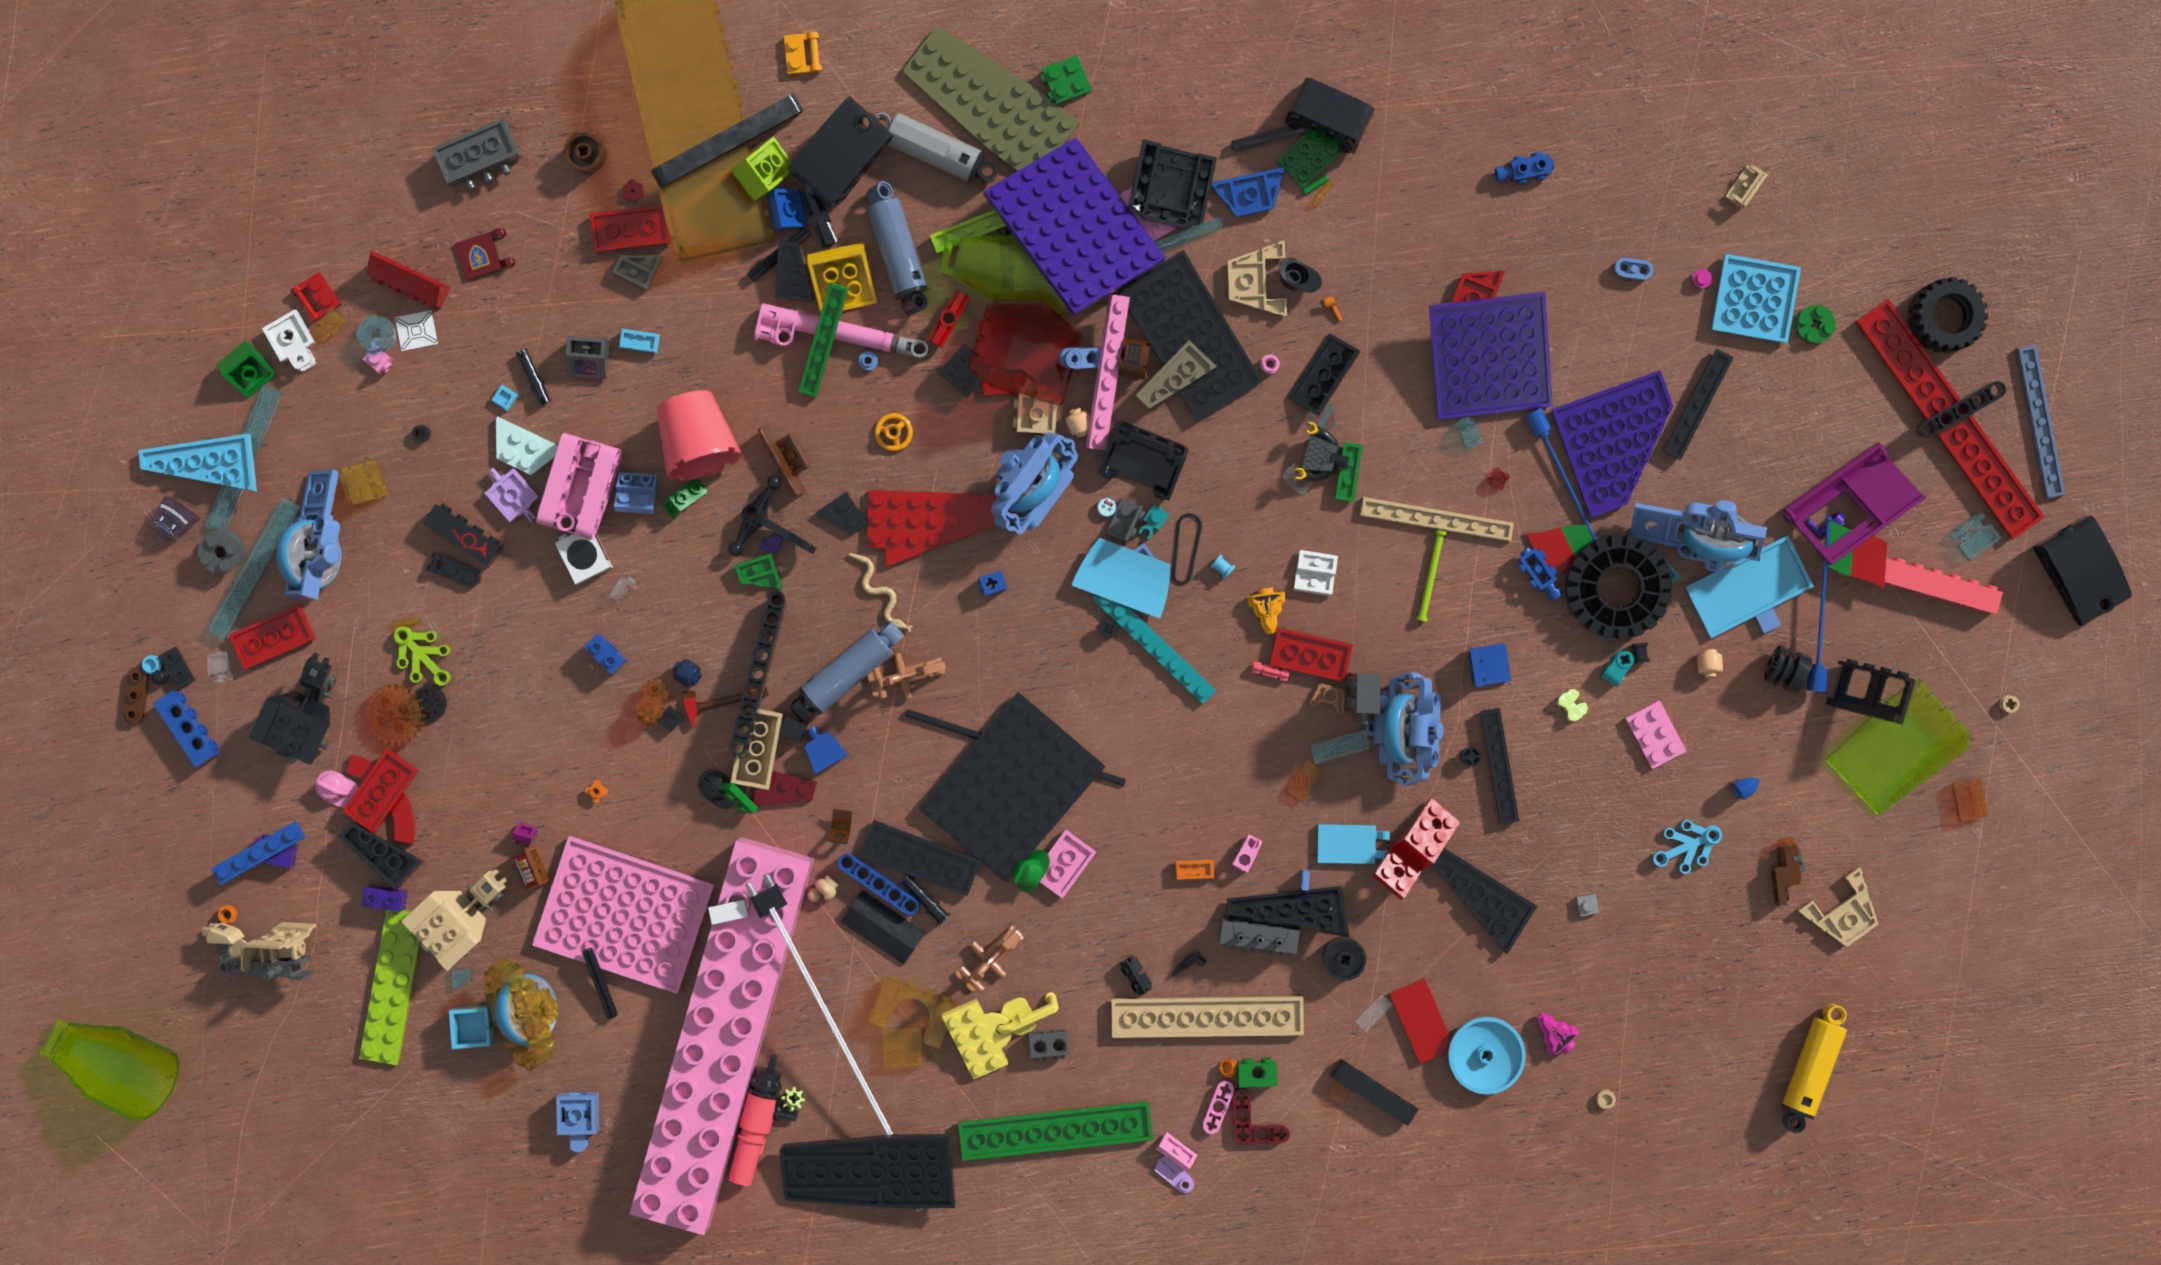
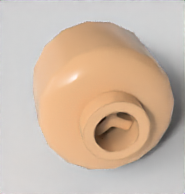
(1078, 422)
(1709, 663)

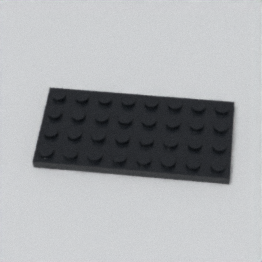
(1176, 308)

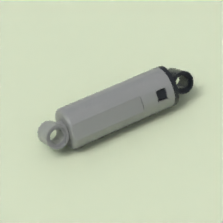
(937, 148)

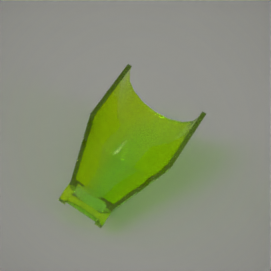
(998, 270)
(114, 1067)

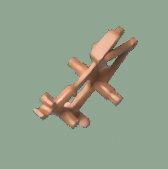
(904, 675)
(989, 959)

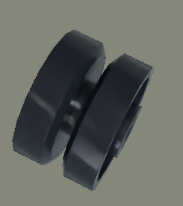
(1347, 969)

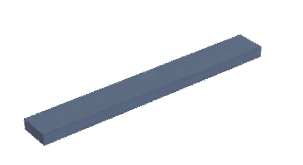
(2040, 421)

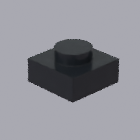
(670, 719)

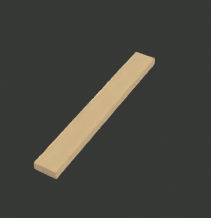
(1436, 519)

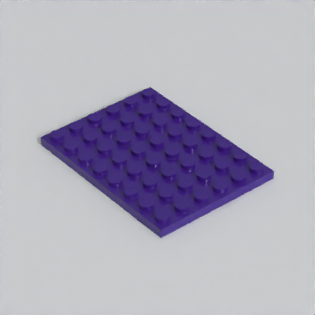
(1074, 226)

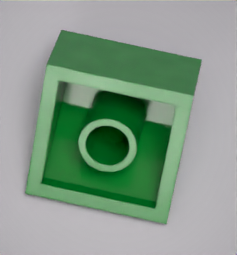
(246, 369)

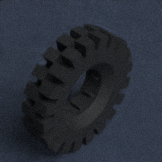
(1584, 588)

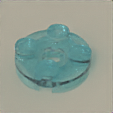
(373, 324)

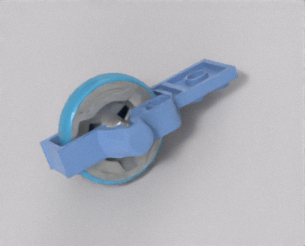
(311, 540)
(1694, 542)

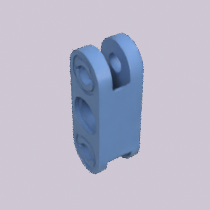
(1076, 357)

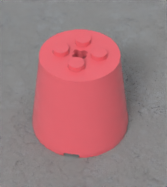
(695, 436)

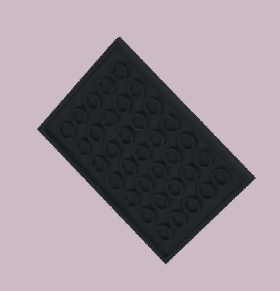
(1012, 786)

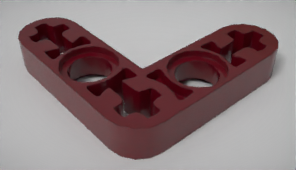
(1252, 1130)

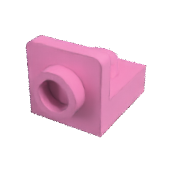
(380, 362)

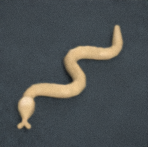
(879, 590)

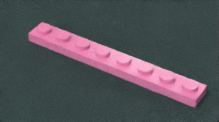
(1107, 372)

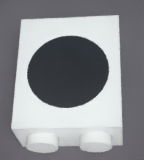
(582, 556)

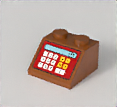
(529, 868)

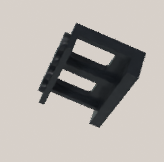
(1871, 703)

